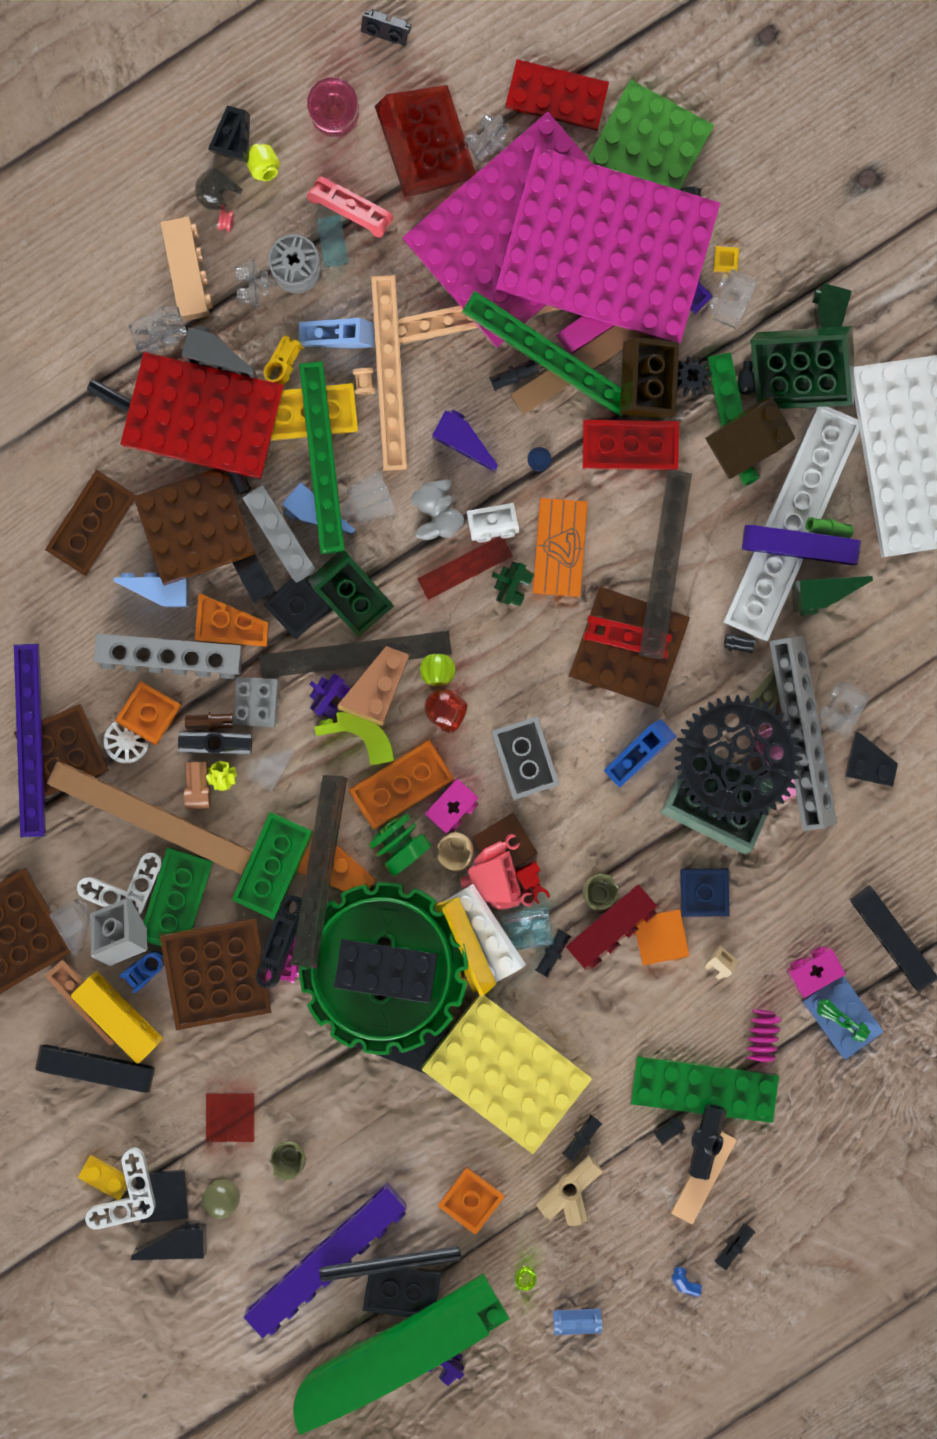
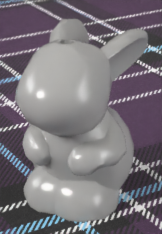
(435, 502)

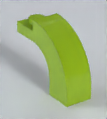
(372, 734)

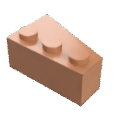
(376, 688)

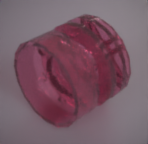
(333, 93)

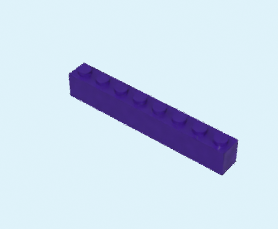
(337, 1248)

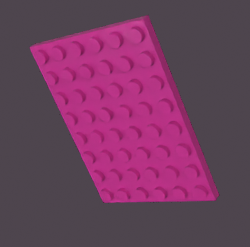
(471, 229)
(607, 245)

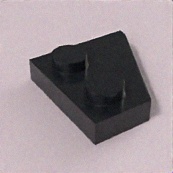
(232, 135)
(870, 762)

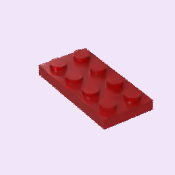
(563, 94)
(630, 445)

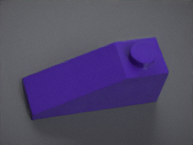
(460, 437)

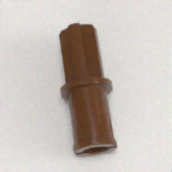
(209, 721)

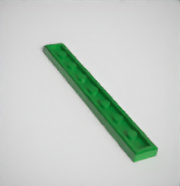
(543, 351)
(321, 457)

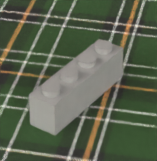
(279, 534)

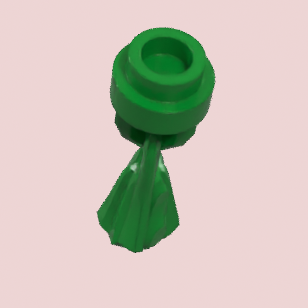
(828, 1010)

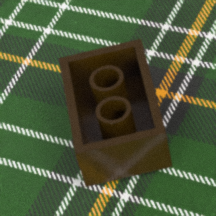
(649, 378)

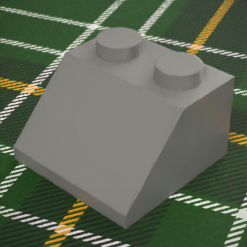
(117, 933)

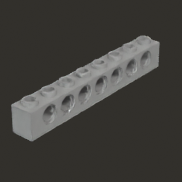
(800, 708)

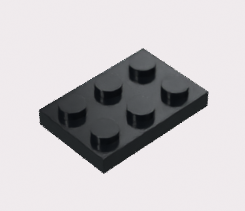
(401, 1291)

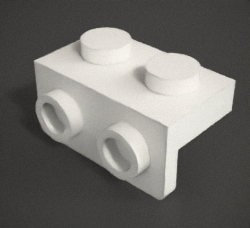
(493, 522)

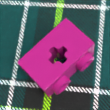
(439, 810)
(828, 971)

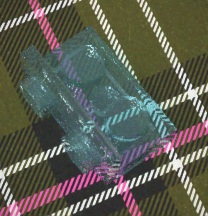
(528, 928)

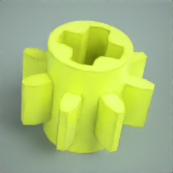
(221, 775)

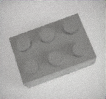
(525, 758)

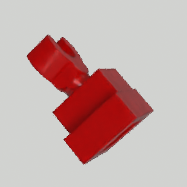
(529, 878)

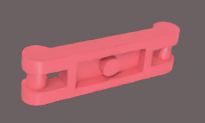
(350, 206)

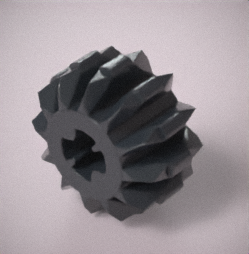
(700, 380)

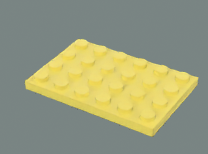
(506, 1073)

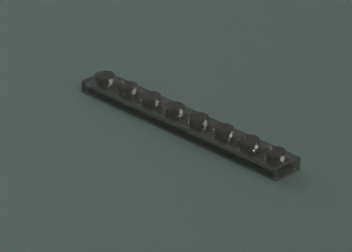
(665, 564)
(351, 654)
(319, 871)

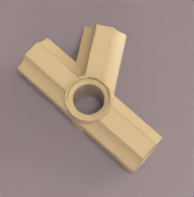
(571, 1201)

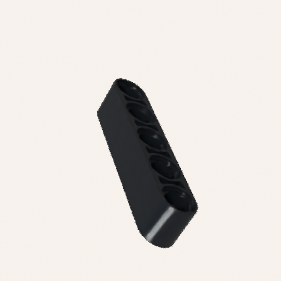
(893, 938)
(95, 1068)

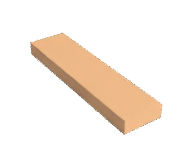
(696, 1190)

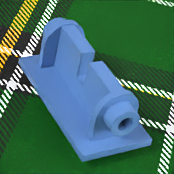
(577, 1321)

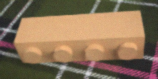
(185, 268)

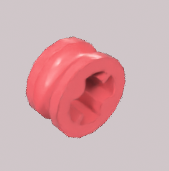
(226, 220)

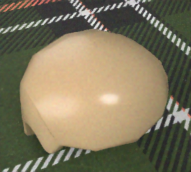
(454, 851)

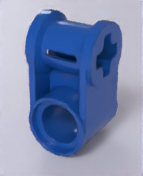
(140, 973)

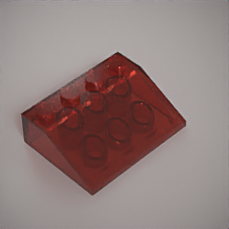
(425, 139)

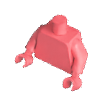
(496, 878)

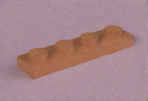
(66, 981)

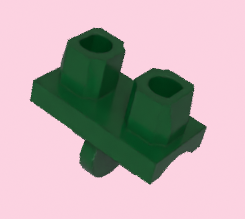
(508, 582)

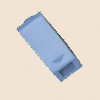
(152, 588)

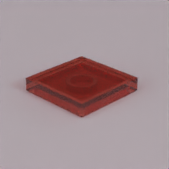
(230, 1117)

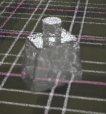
(368, 500)

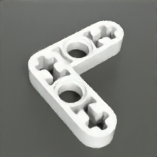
(132, 893)
(136, 1196)

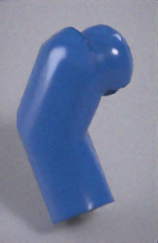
(682, 1283)

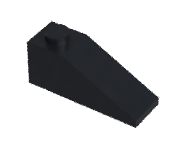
(254, 578)
(182, 1242)

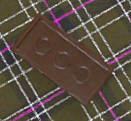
(91, 523)

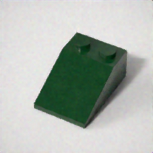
(350, 593)
(817, 594)

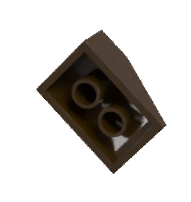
(750, 437)

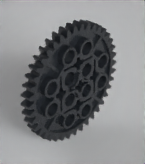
(750, 717)

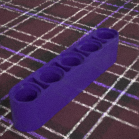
(801, 545)

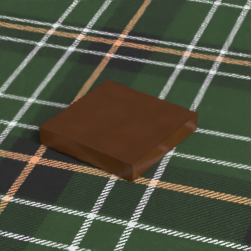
(497, 833)

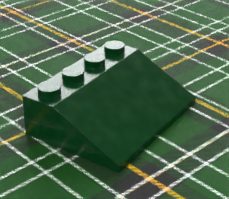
(804, 367)

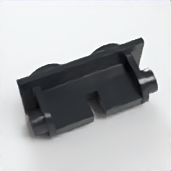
(375, 25)

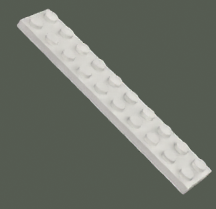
(801, 496)

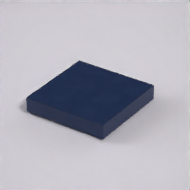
(704, 892)

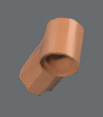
(197, 793)

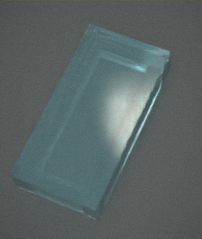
(332, 241)

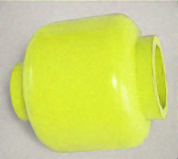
(263, 162)

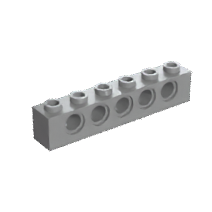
(107, 644)

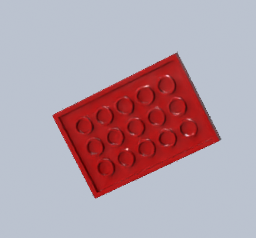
(202, 415)

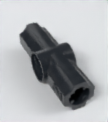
(230, 742)
(707, 1141)

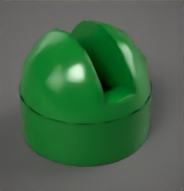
(749, 476)

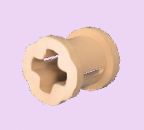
(363, 380)

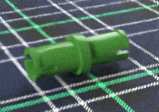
(829, 527)

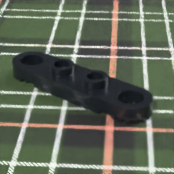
(279, 942)

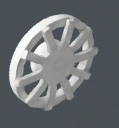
(126, 742)

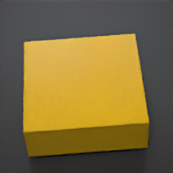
(725, 259)

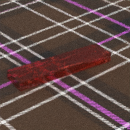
(465, 567)

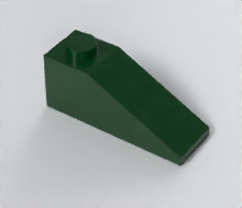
(830, 305)

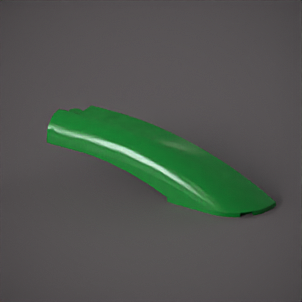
(398, 1354)

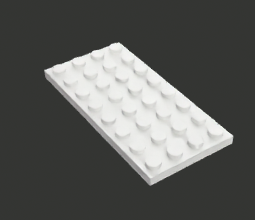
(900, 450)

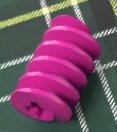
(764, 1036)

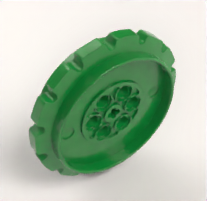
(409, 924)

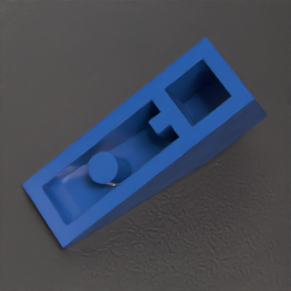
(640, 752)

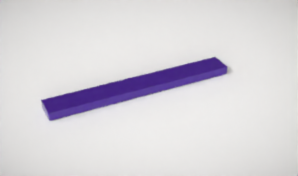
(29, 740)

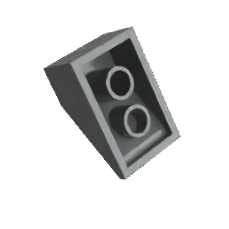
(207, 350)

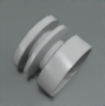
(299, 276)

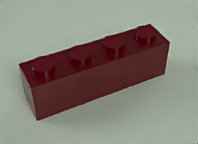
(612, 927)

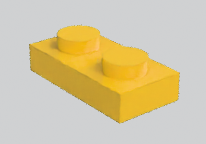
(103, 1177)

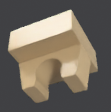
(723, 962)

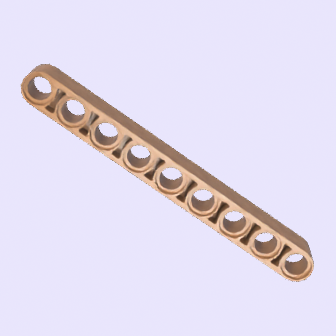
(149, 817)

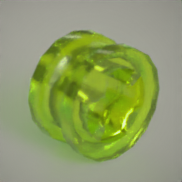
(525, 1287)

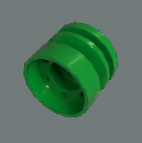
(399, 844)

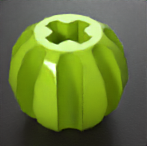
(437, 670)

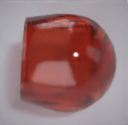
(442, 707)

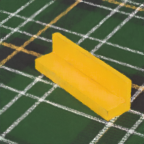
(478, 971)
(116, 1017)

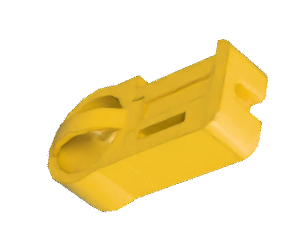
(283, 356)

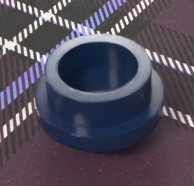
(539, 459)

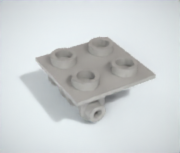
(255, 702)

